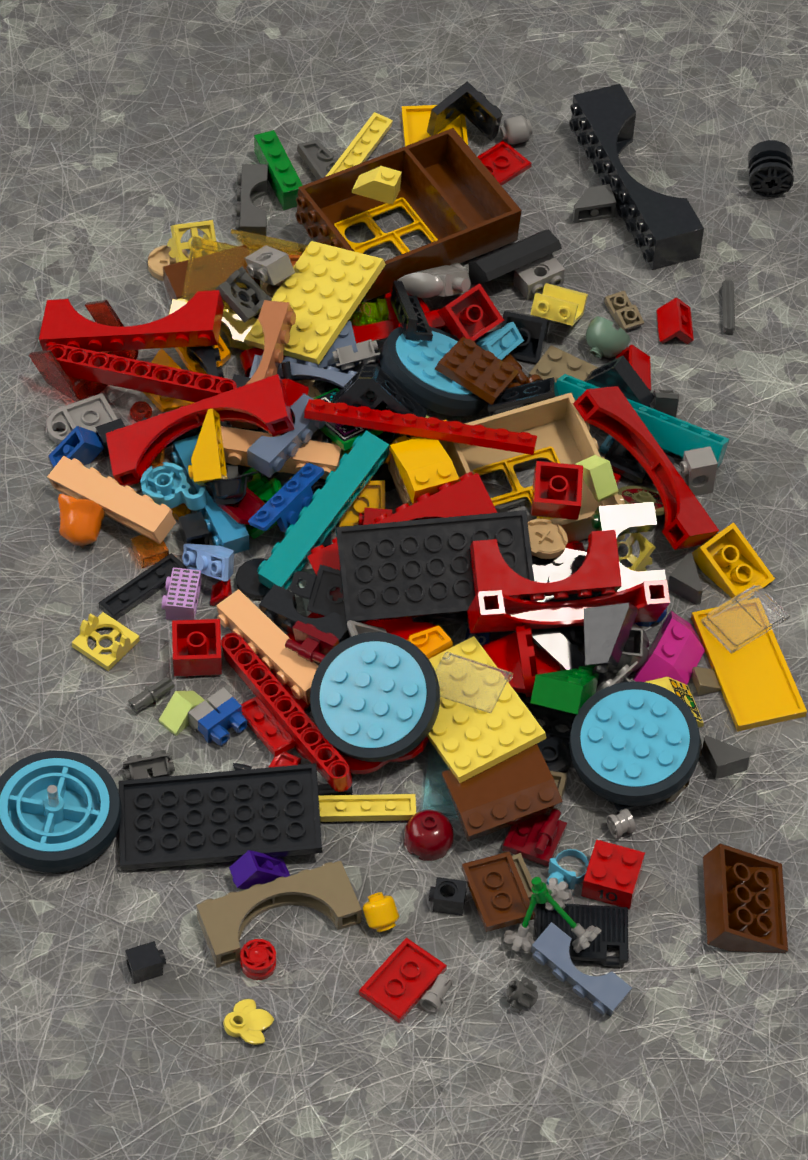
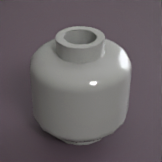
(516, 130)

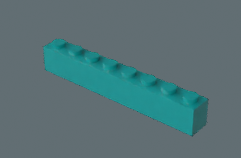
(669, 432)
(325, 511)

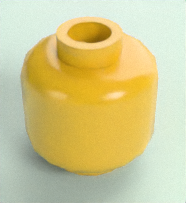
(380, 912)

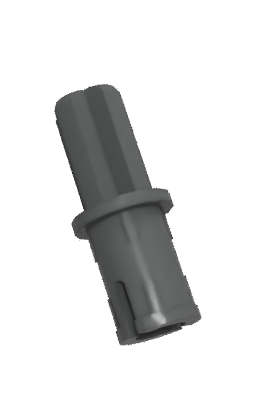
(150, 694)

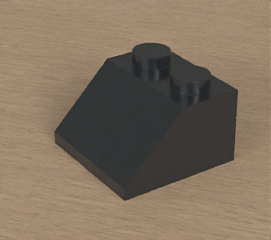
(533, 331)

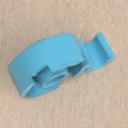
(169, 486)

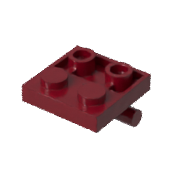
(311, 642)
(536, 838)

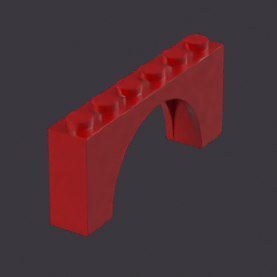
(597, 574)

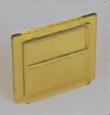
(256, 241)
(211, 265)

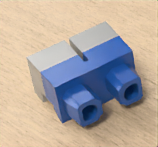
(217, 716)

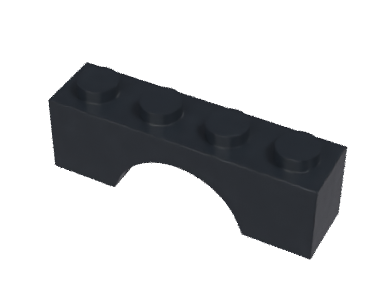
(281, 609)

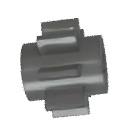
(521, 993)

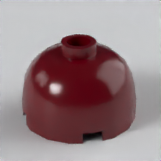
(428, 835)

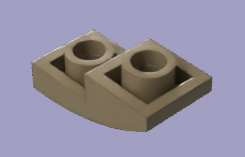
(623, 311)

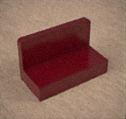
(245, 508)

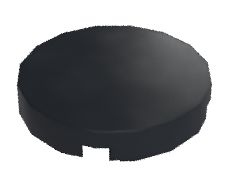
(248, 579)
(556, 753)

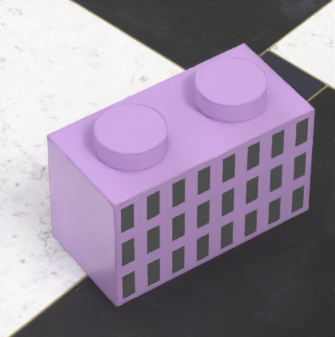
(182, 594)

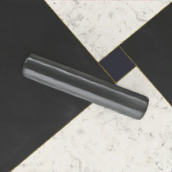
(728, 307)

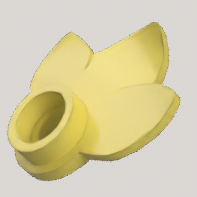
(250, 1022)

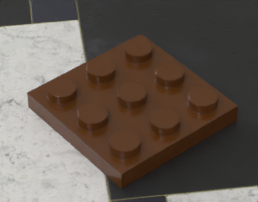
(477, 370)

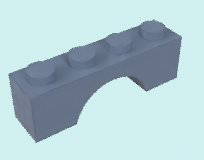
(271, 453)
(604, 991)

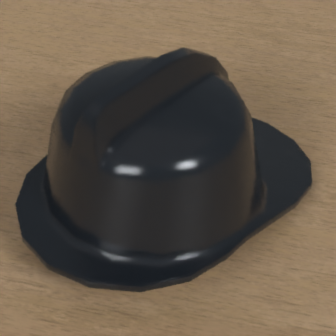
(229, 490)

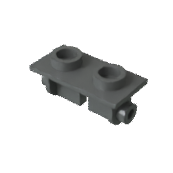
(157, 762)

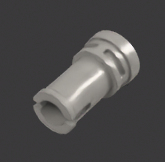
(434, 997)

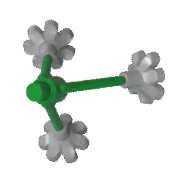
(553, 897)

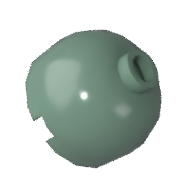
(605, 339)

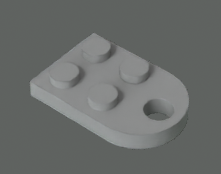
(84, 413)

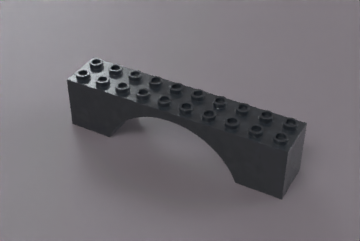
(660, 224)

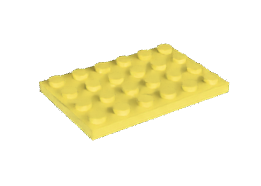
(324, 296)
(476, 739)

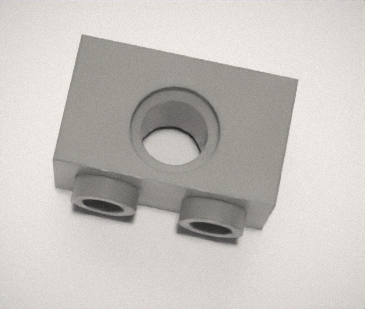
(269, 265)
(533, 276)
(699, 470)

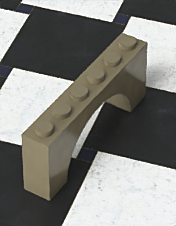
(319, 888)

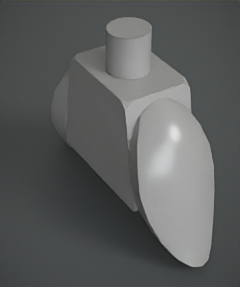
(438, 281)

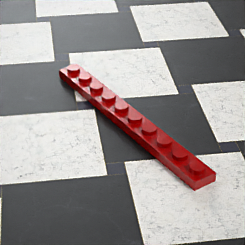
(419, 426)

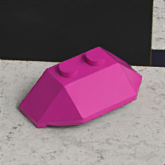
(672, 652)

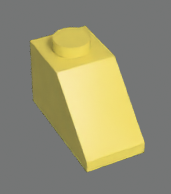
(379, 184)

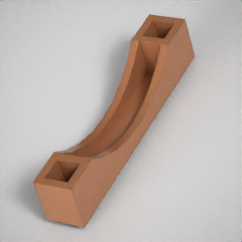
(276, 323)

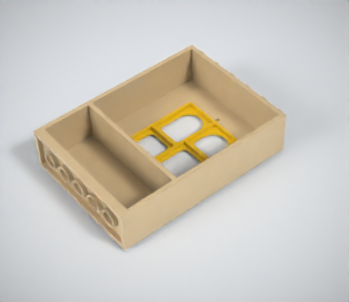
(560, 439)

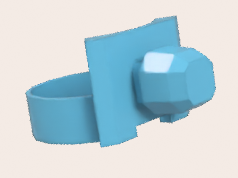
(561, 874)

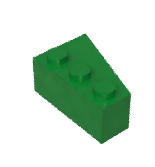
(565, 689)

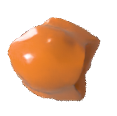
(80, 520)

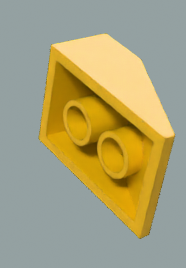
(208, 456)
(423, 466)
(731, 562)

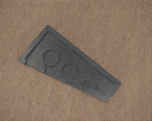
(316, 157)

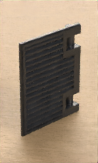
(611, 921)

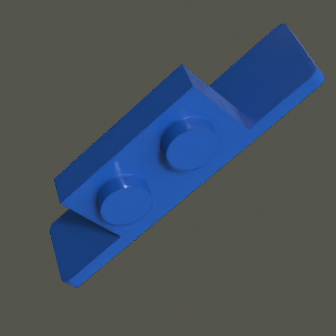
(288, 501)

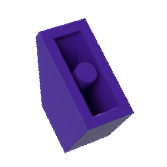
(257, 869)

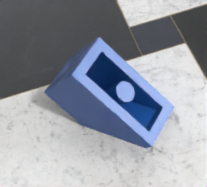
(78, 444)

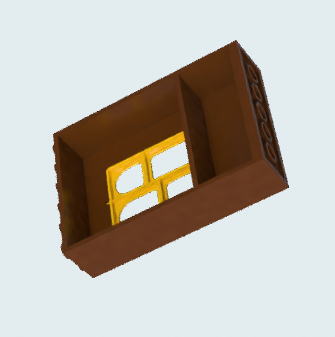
(440, 189)

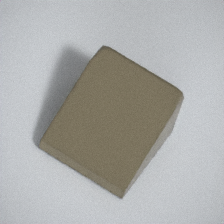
(705, 680)

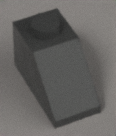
(595, 204)

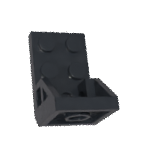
(372, 386)

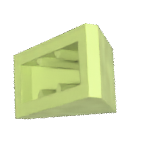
(599, 477)
(176, 712)

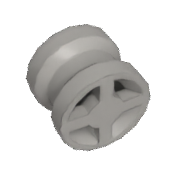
(621, 823)

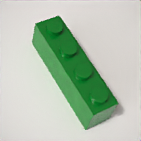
(280, 169)

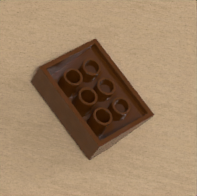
(504, 794)
(744, 901)

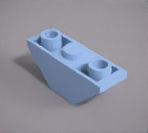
(210, 560)

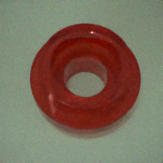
(140, 410)

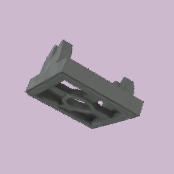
(235, 302)

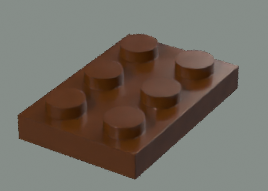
(497, 891)

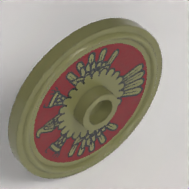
(641, 494)

